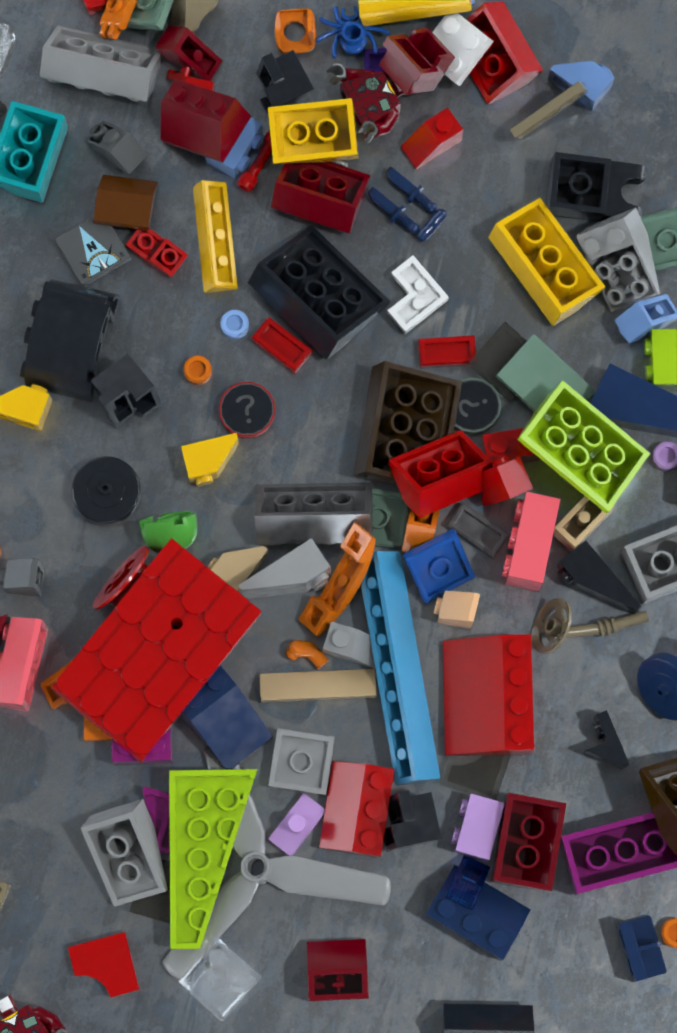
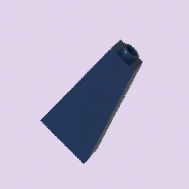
(636, 403)

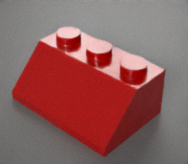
(509, 59)
(440, 473)
(356, 808)

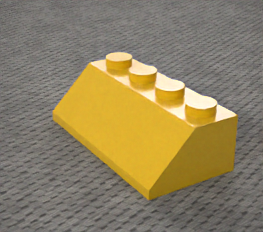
(545, 261)

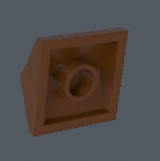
(125, 202)

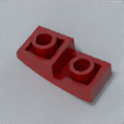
(156, 251)

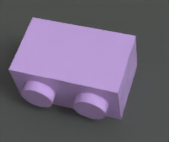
(478, 827)

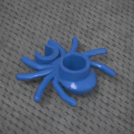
(350, 32)

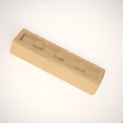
(317, 685)

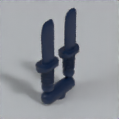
(414, 193)

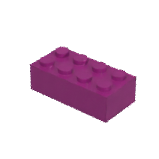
(616, 853)

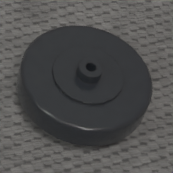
(106, 490)

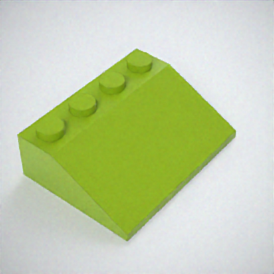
(583, 446)

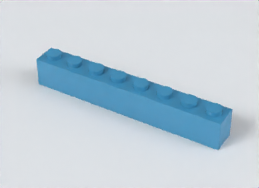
(399, 670)

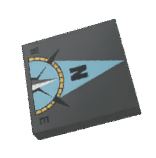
(92, 250)

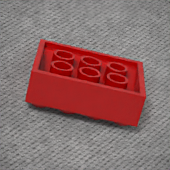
(488, 696)

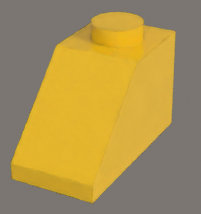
(26, 406)
(208, 458)

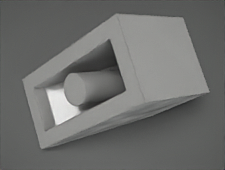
(349, 645)

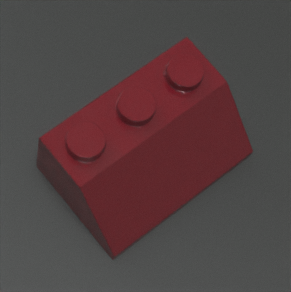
(201, 120)
(321, 193)
(528, 842)

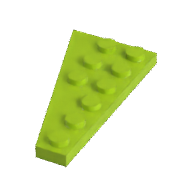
(203, 828)

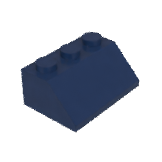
(490, 924)

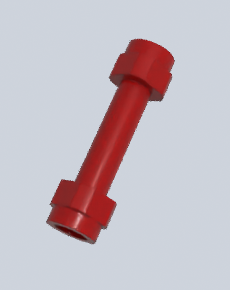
(248, 179)

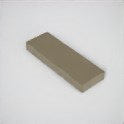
(549, 110)

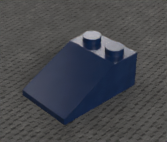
(226, 721)

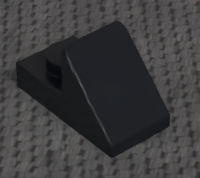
(611, 750)

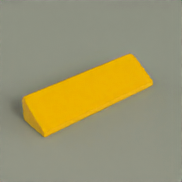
(214, 236)

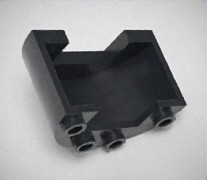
(67, 338)

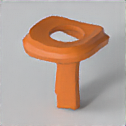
(303, 16)

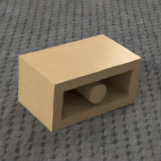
(579, 523)

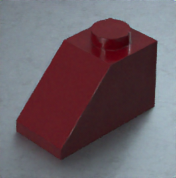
(185, 49)

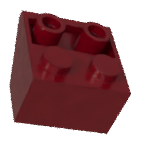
(337, 970)

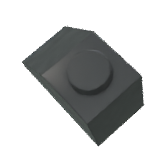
(23, 577)

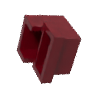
(416, 61)

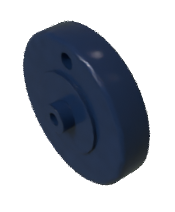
(659, 684)

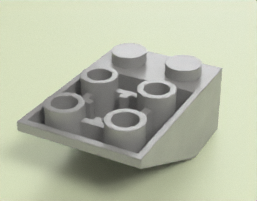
(621, 258)

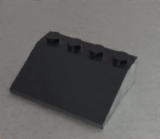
(318, 291)

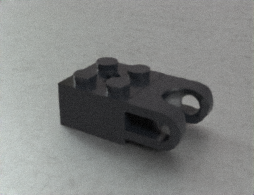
(600, 184)

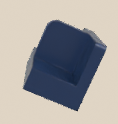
(641, 948)

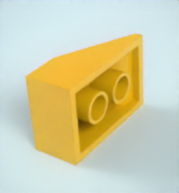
(313, 132)

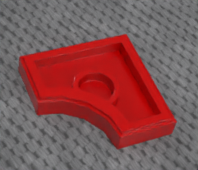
(108, 962)

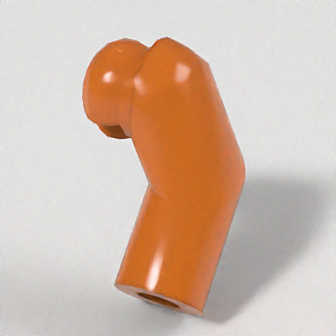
(306, 649)

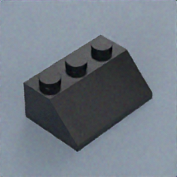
(487, 1018)

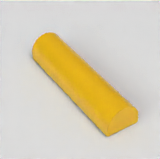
(388, 11)

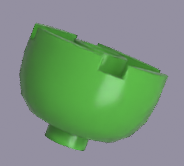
(178, 525)

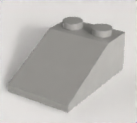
(291, 574)
(126, 852)

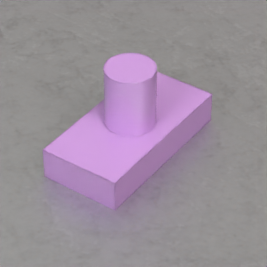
(297, 825)

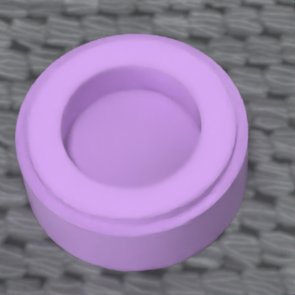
(665, 456)

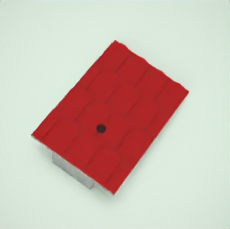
(156, 650)

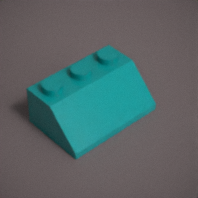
(30, 150)

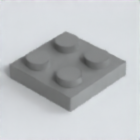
(301, 762)

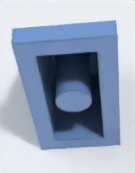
(595, 77)
(646, 315)

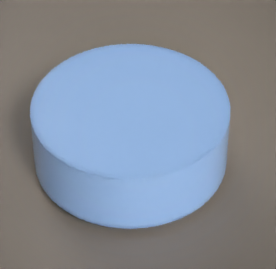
(234, 324)

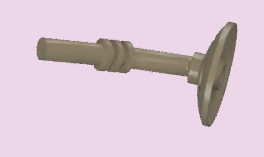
(559, 628)

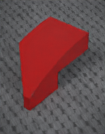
(185, 75)

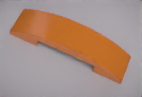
(343, 583)

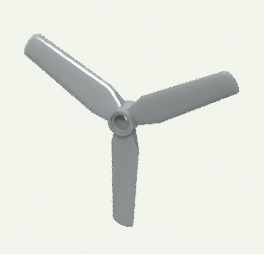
(288, 873)

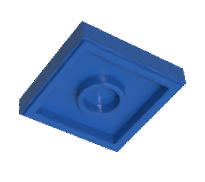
(439, 565)

